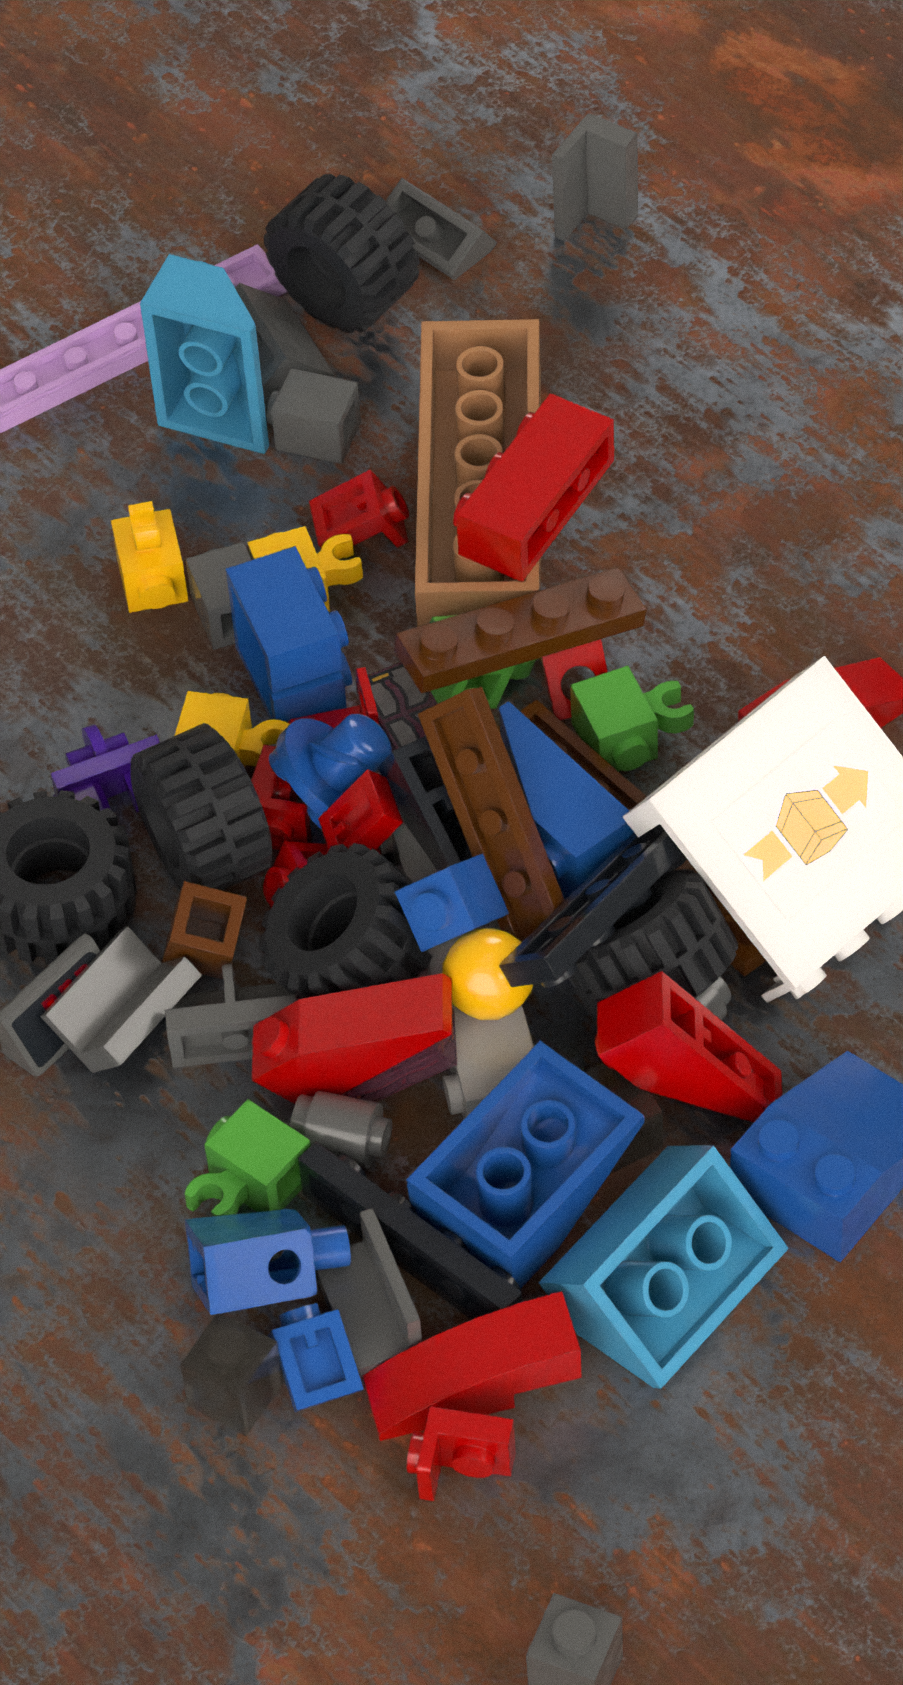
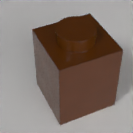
(205, 928)

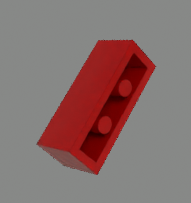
(534, 487)

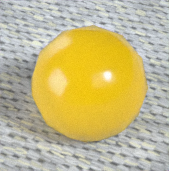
(477, 980)

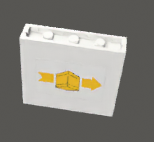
(793, 825)

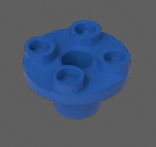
(327, 760)

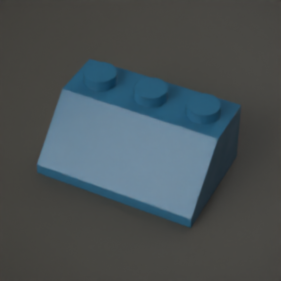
(204, 355)
(666, 1263)

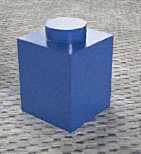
(451, 902)

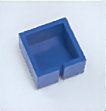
(288, 635)

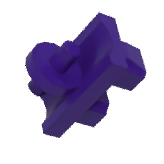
(100, 767)

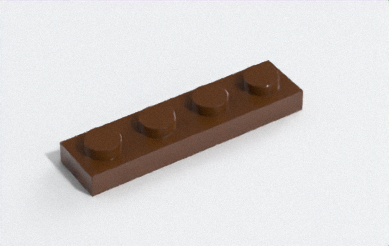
(519, 630)
(492, 807)

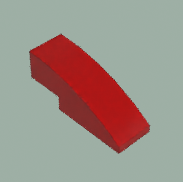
(476, 1366)

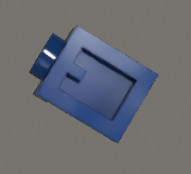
(315, 1357)

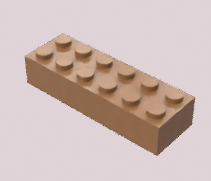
(473, 396)

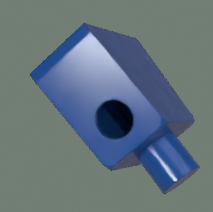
(234, 1254)

